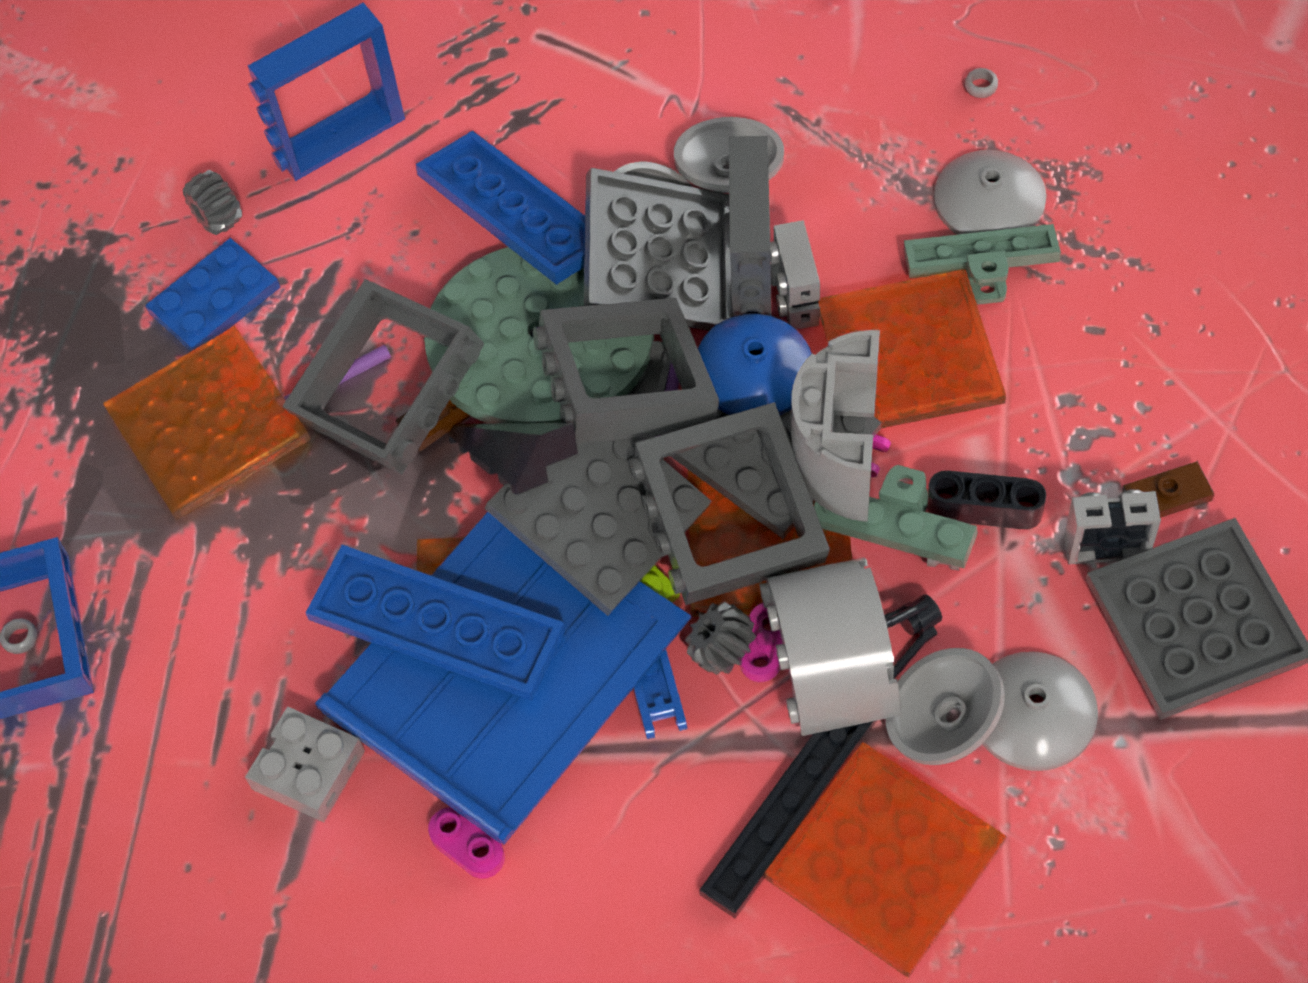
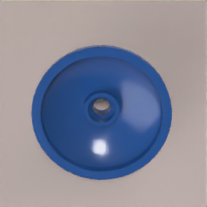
(748, 379)

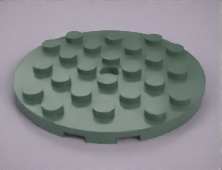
(501, 304)

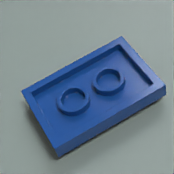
(213, 295)

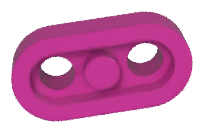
(761, 648)
(463, 843)

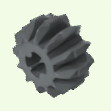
(212, 202)
(720, 638)

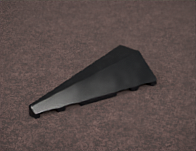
(516, 449)

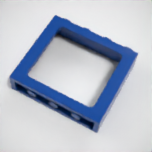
(345, 128)
(32, 564)

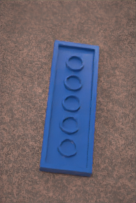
(509, 204)
(436, 622)

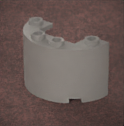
(828, 384)
(833, 646)

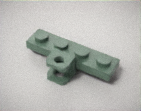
(983, 256)
(902, 524)

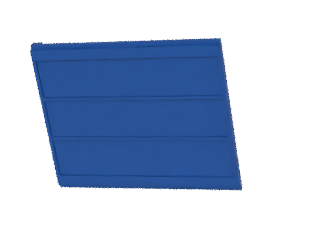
(484, 746)

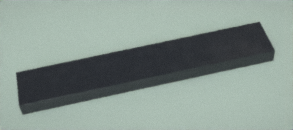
(780, 816)

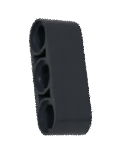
(1003, 490)

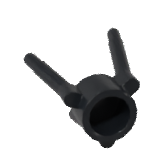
(915, 617)

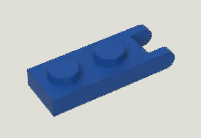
(659, 696)

